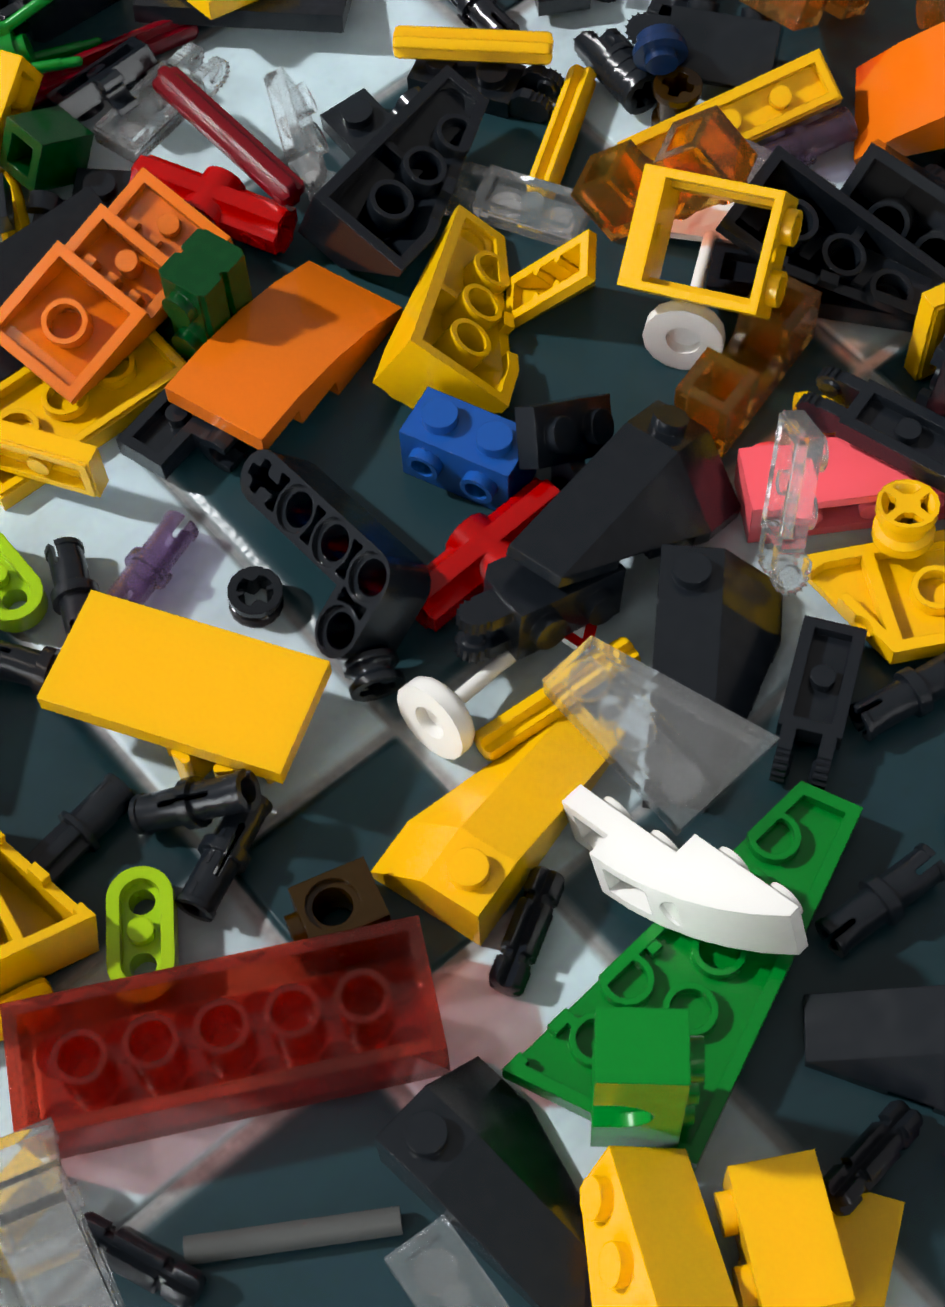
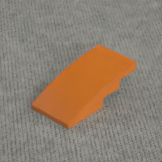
(903, 96)
(101, 289)
(283, 354)

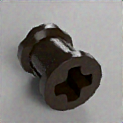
(675, 93)

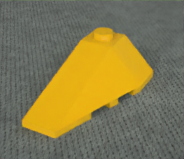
(456, 323)
(481, 839)

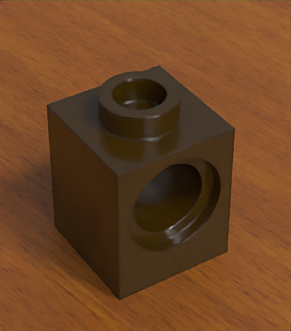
(346, 887)

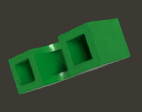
(644, 1076)

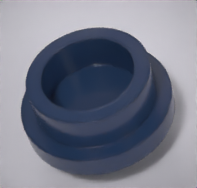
(659, 49)

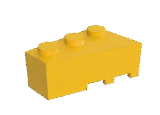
(38, 923)
(650, 1233)

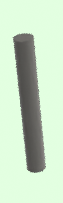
(292, 1235)

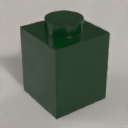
(45, 148)

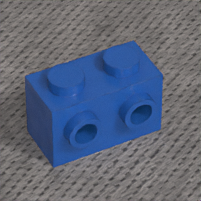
(462, 449)

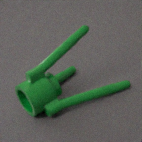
(47, 59)

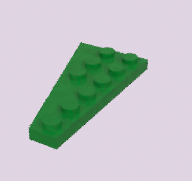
(721, 985)

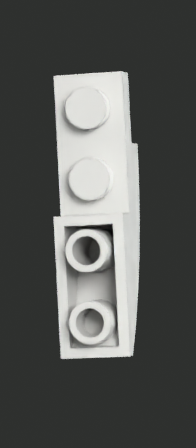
(685, 889)

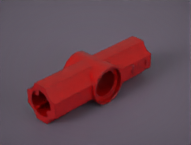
(227, 203)
(473, 545)

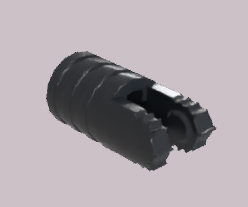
(614, 65)

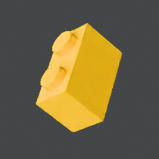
(783, 1234)

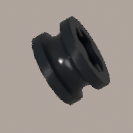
(251, 581)
(373, 674)

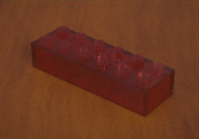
(226, 1038)

